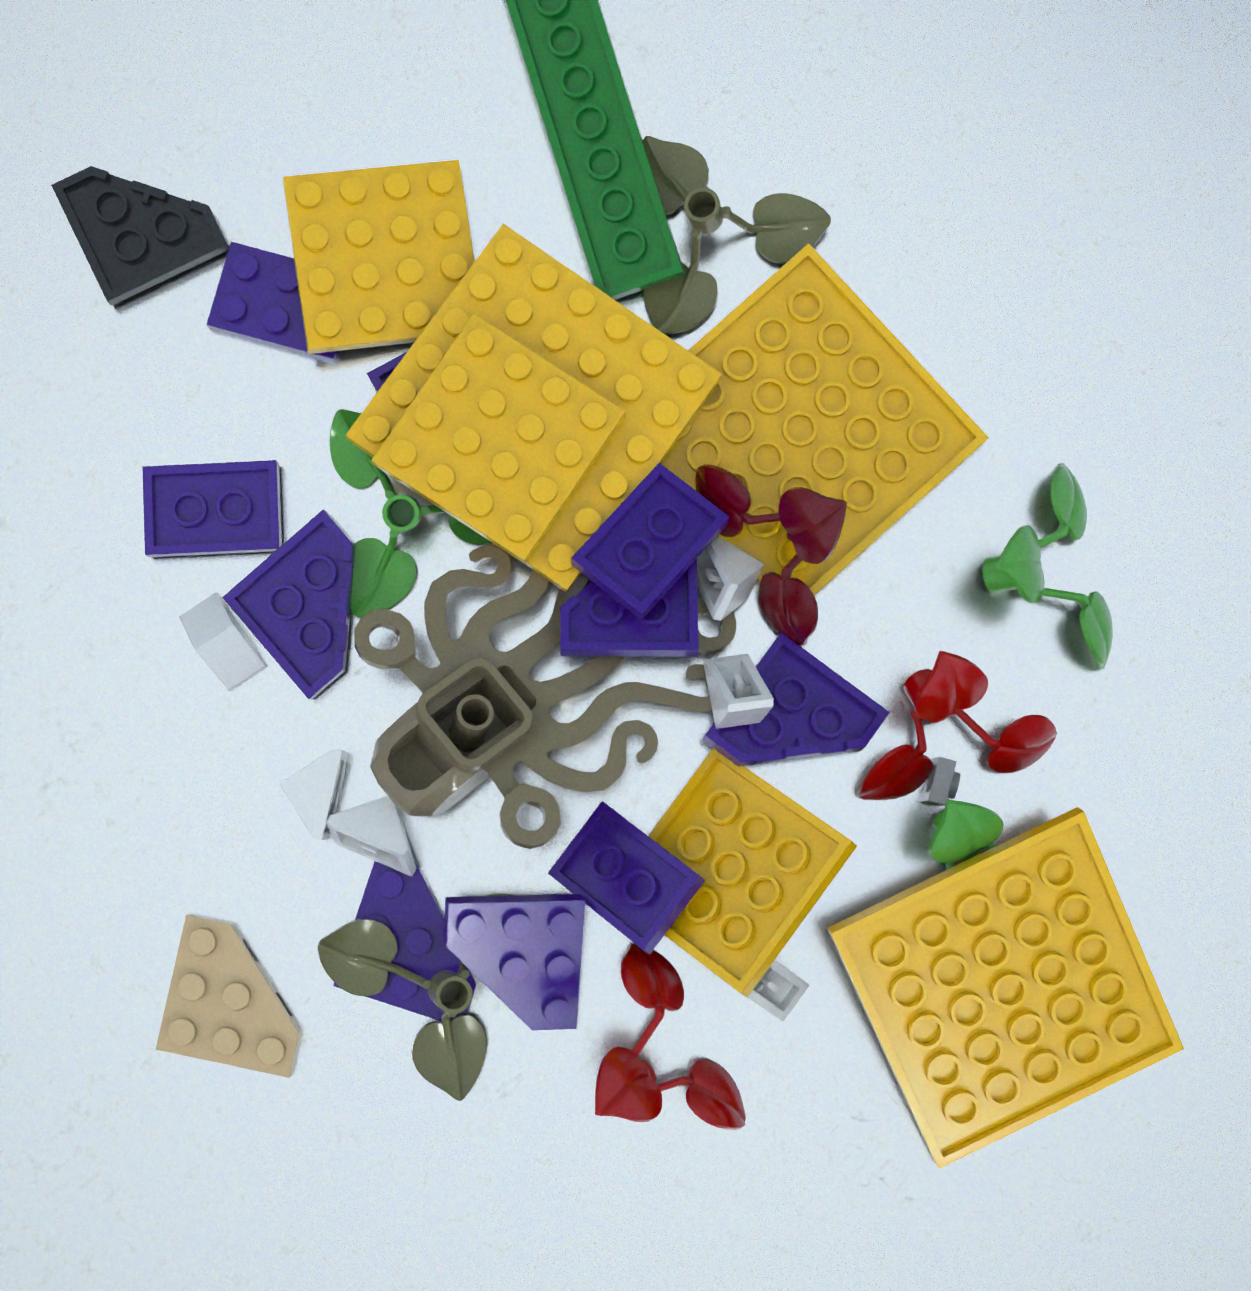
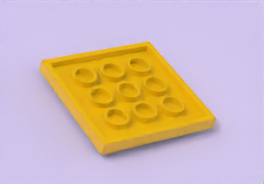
(376, 251)
(498, 438)
(760, 867)

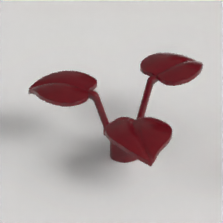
(812, 526)

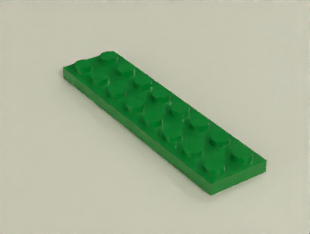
(596, 144)

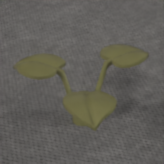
(782, 227)
(444, 1052)

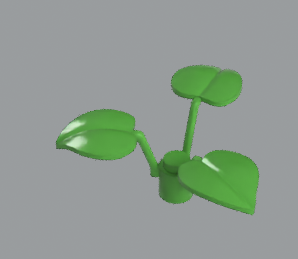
(1021, 565)
(381, 572)
(963, 831)

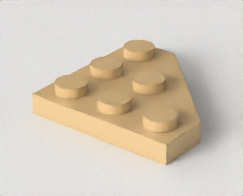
(225, 1004)

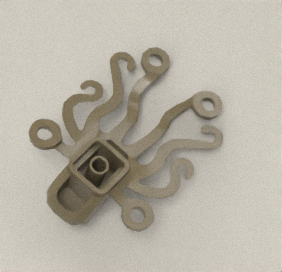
(486, 713)

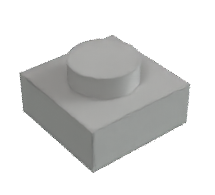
(941, 782)

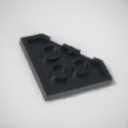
(136, 231)

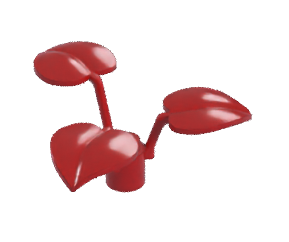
(947, 691)
(628, 1085)

